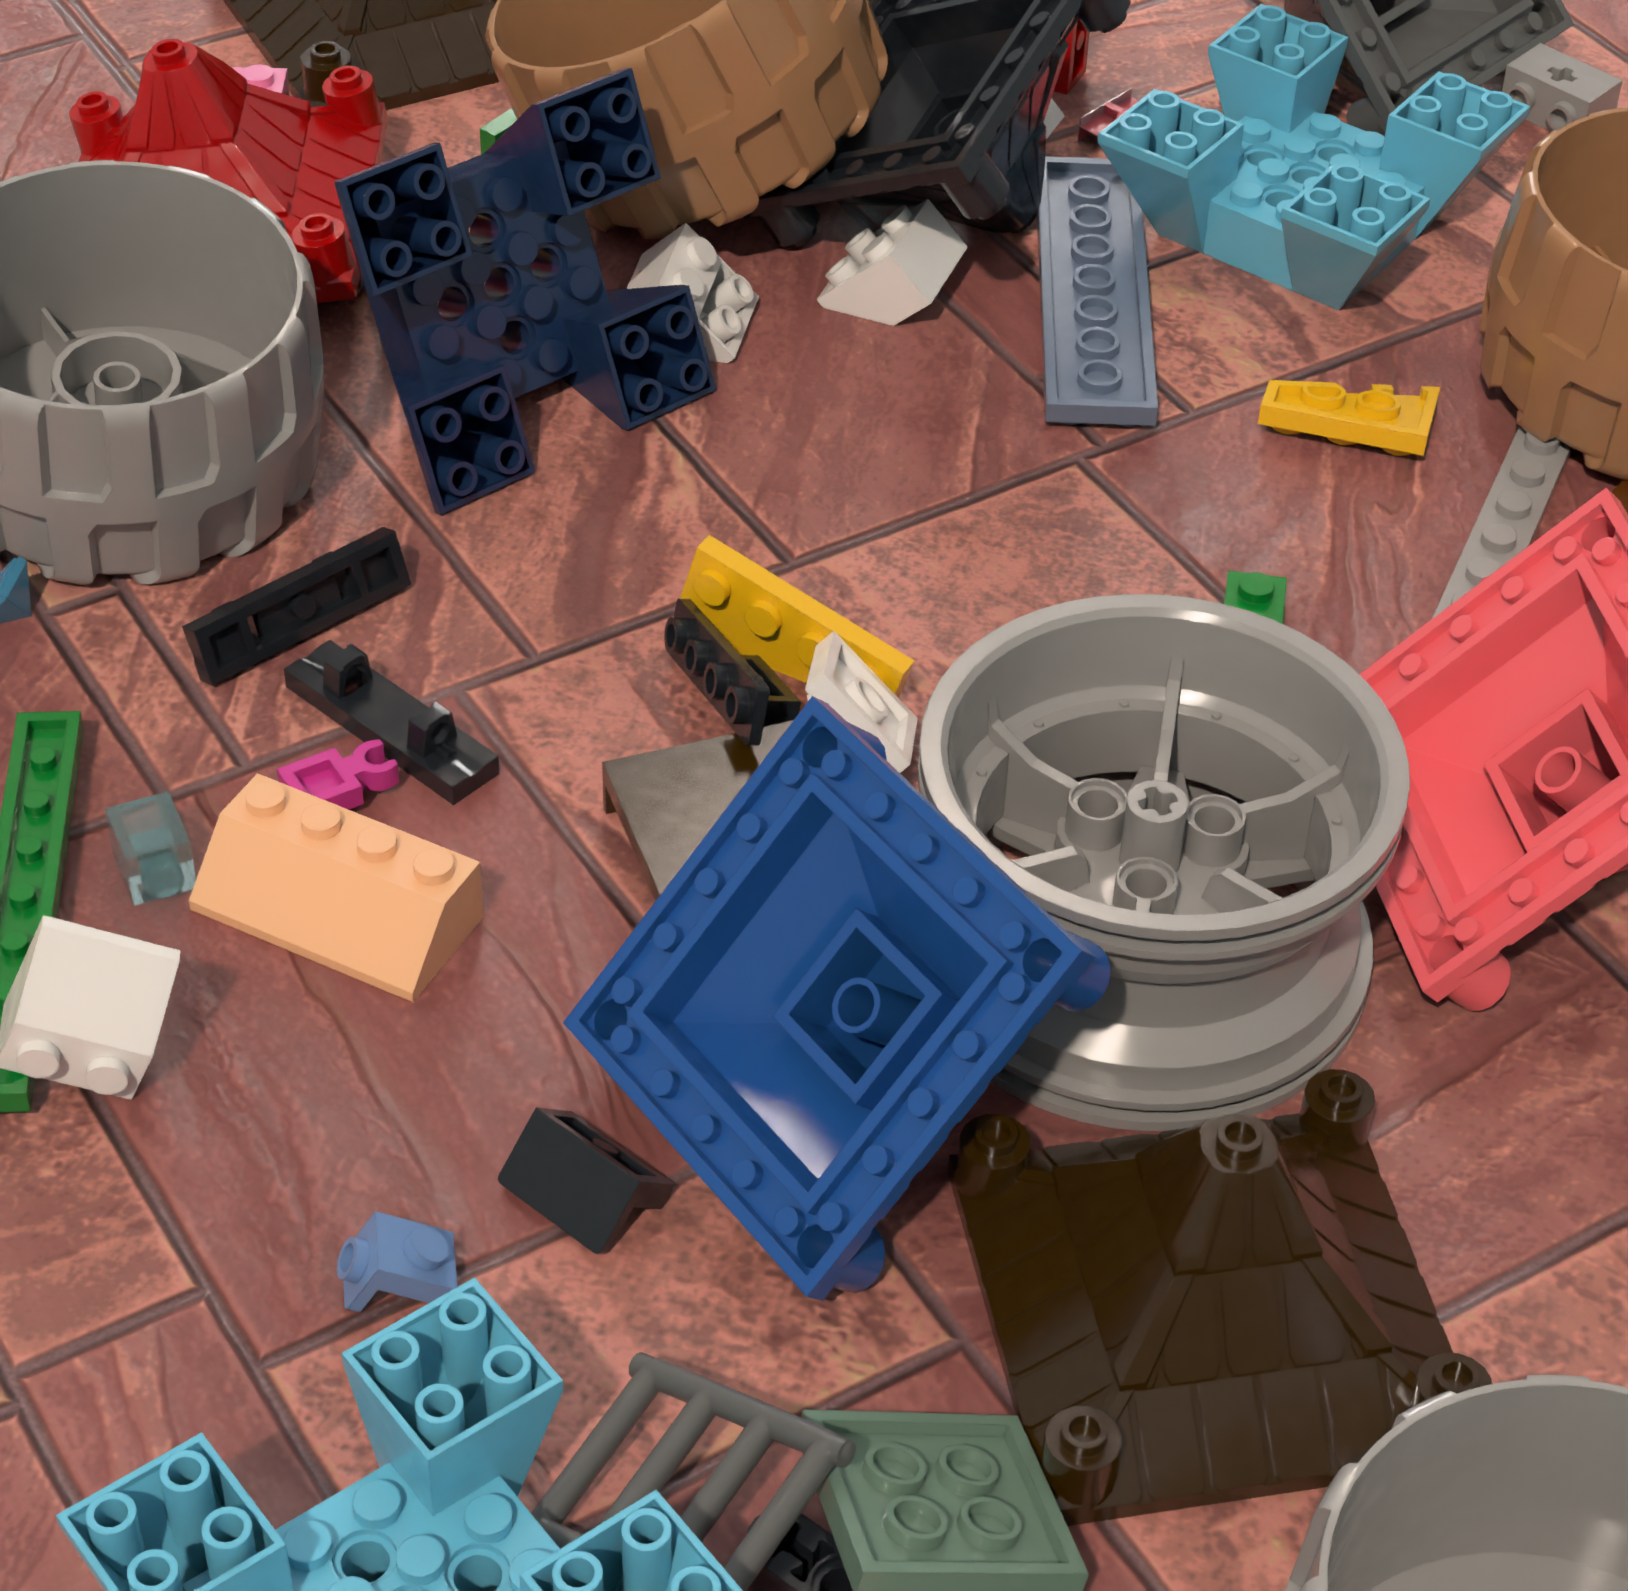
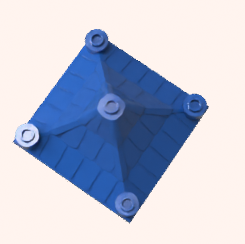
(827, 997)

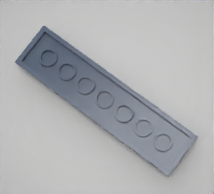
(1094, 297)

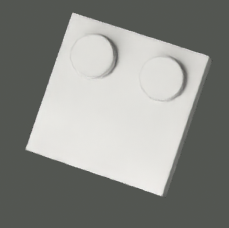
(862, 698)

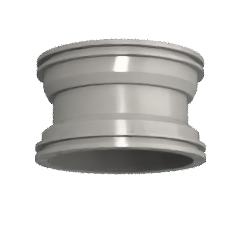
(1160, 782)

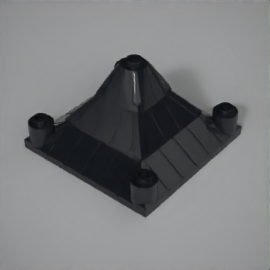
(952, 115)

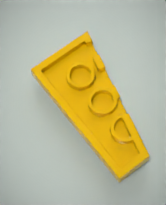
(776, 619)

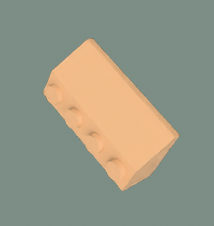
(338, 887)

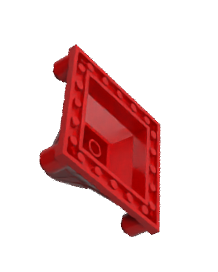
(256, 140)

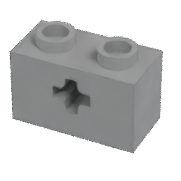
(1559, 87)

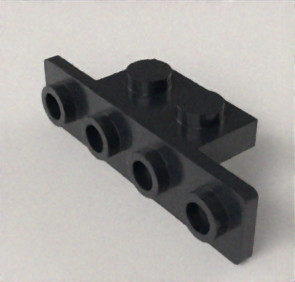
(735, 684)

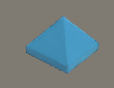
(14, 591)

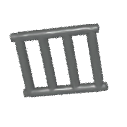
(703, 1401)

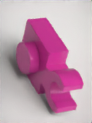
(340, 778)

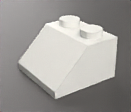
(86, 1007)

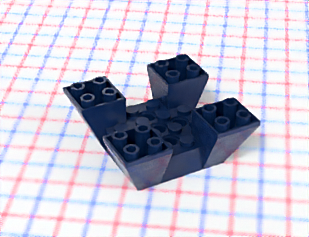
(542, 294)

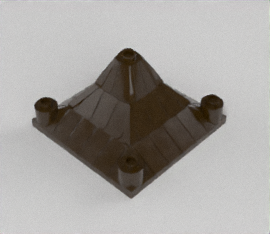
(406, 45)
(1201, 1302)

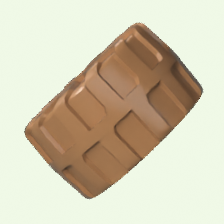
(727, 89)
(1561, 293)

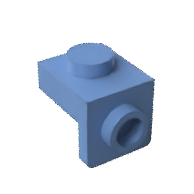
(396, 1259)

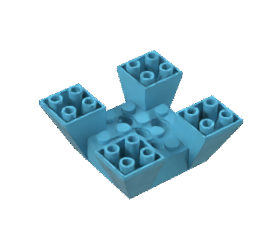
(1296, 187)
(454, 1425)

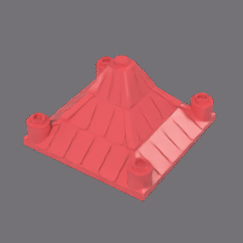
(1511, 753)

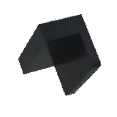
(580, 1178)

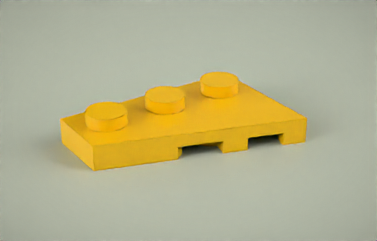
(1370, 418)

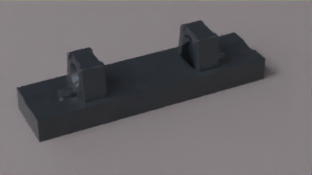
(297, 605)
(374, 708)

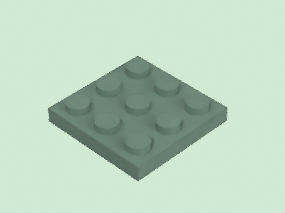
(945, 1505)

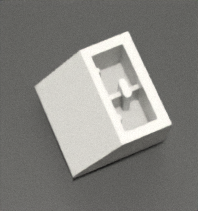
(895, 267)
(720, 296)

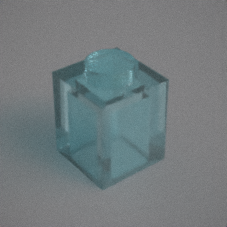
(151, 848)

